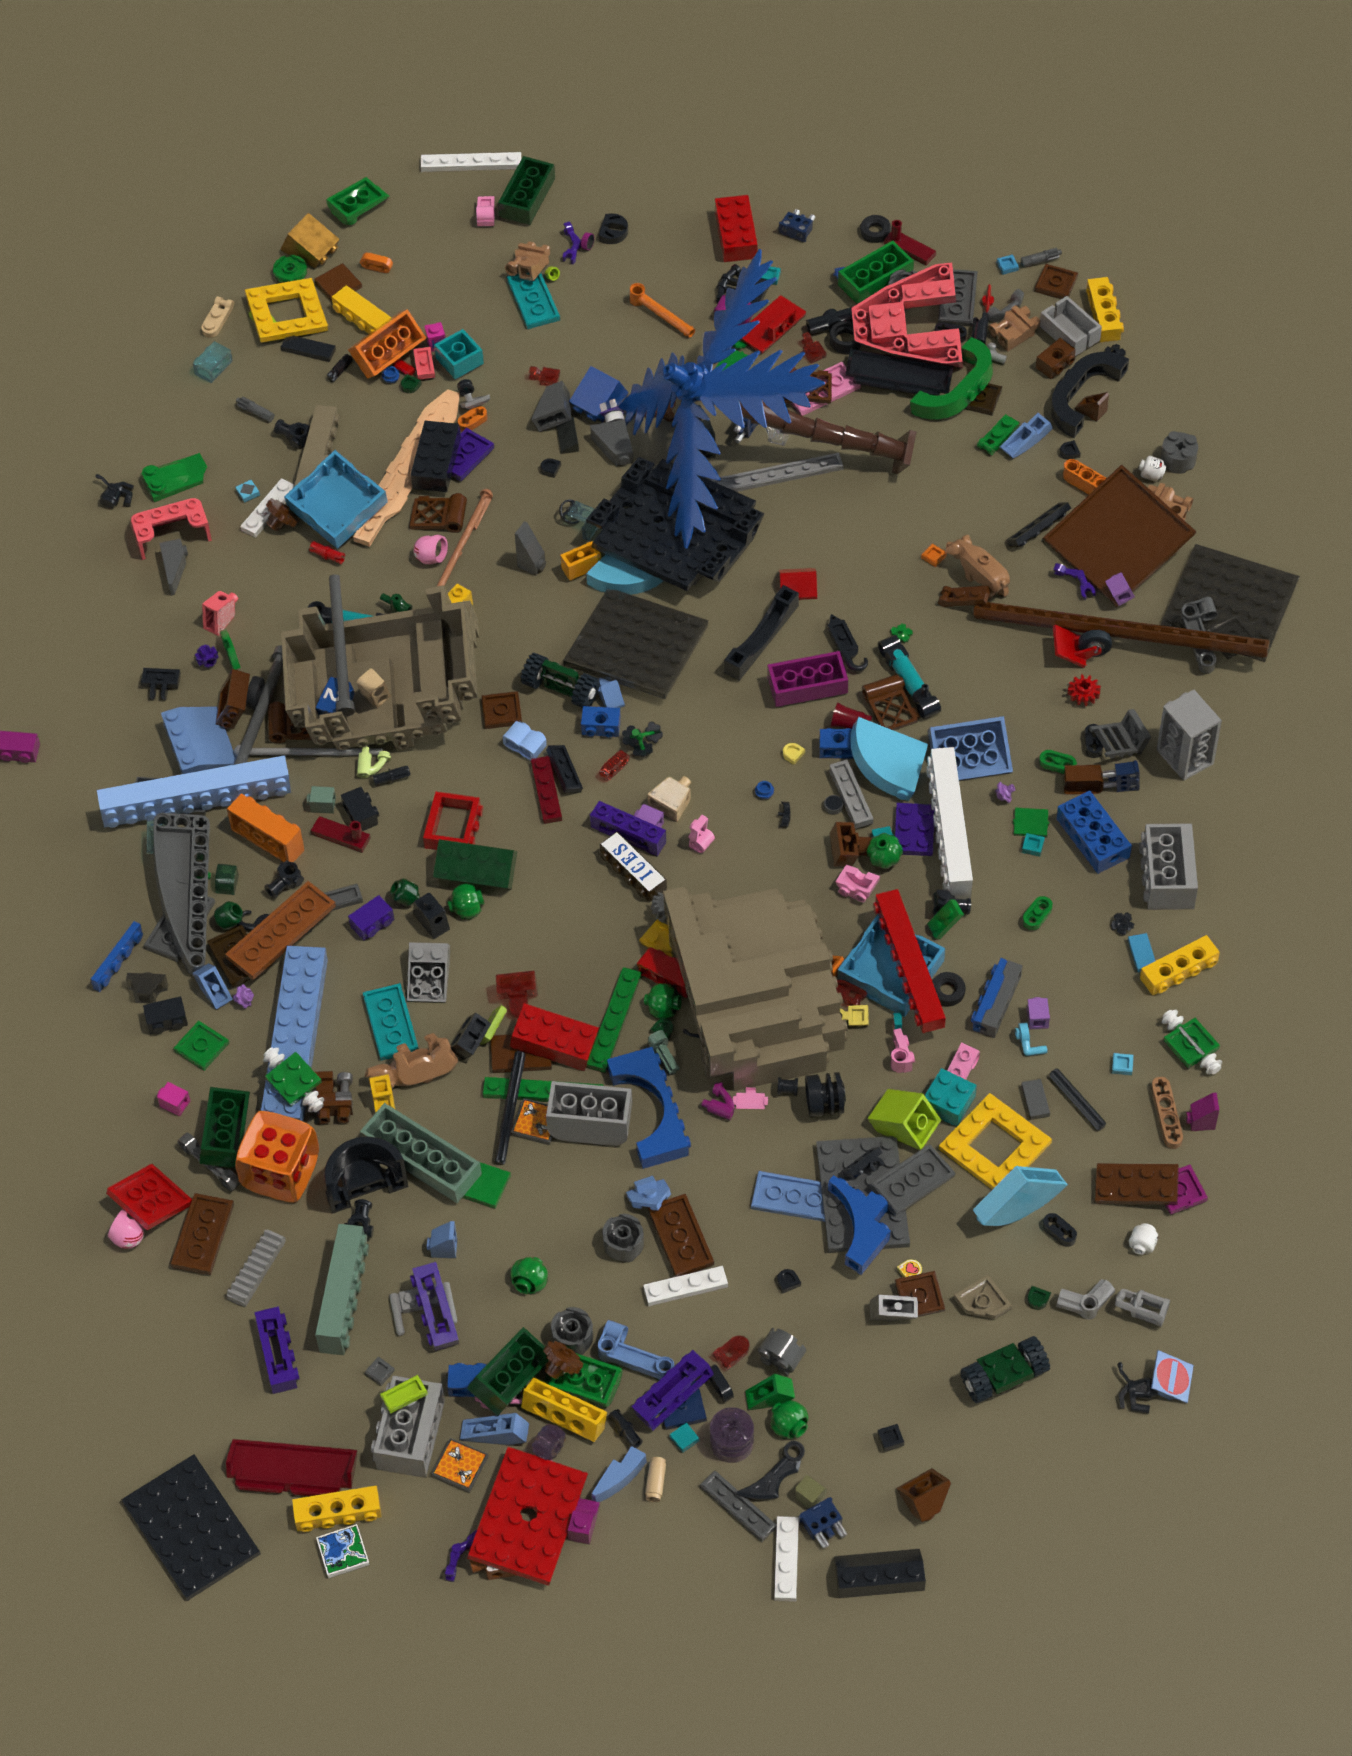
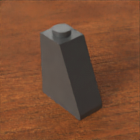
(553, 407)
(613, 441)

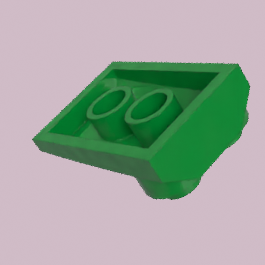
(355, 200)
(174, 476)
(594, 1383)

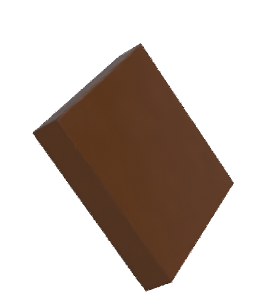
(336, 279)
(1056, 281)
(501, 709)
(925, 1288)

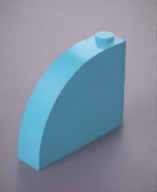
(617, 575)
(887, 757)
(1019, 1195)

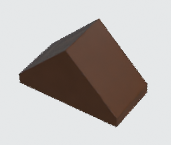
(1094, 405)

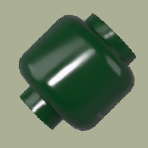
(404, 892)
(228, 915)

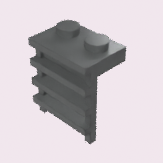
(1129, 731)

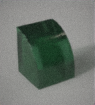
(226, 879)

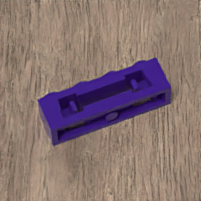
(628, 827)
(443, 1338)
(284, 1379)
(672, 1389)

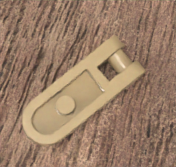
(217, 317)

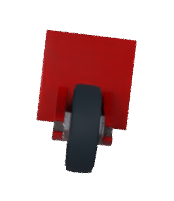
(1079, 648)

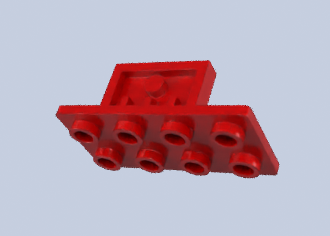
(773, 323)

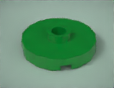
(289, 269)

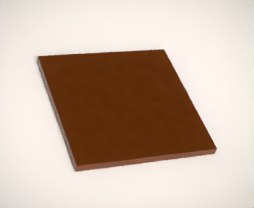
(1119, 531)

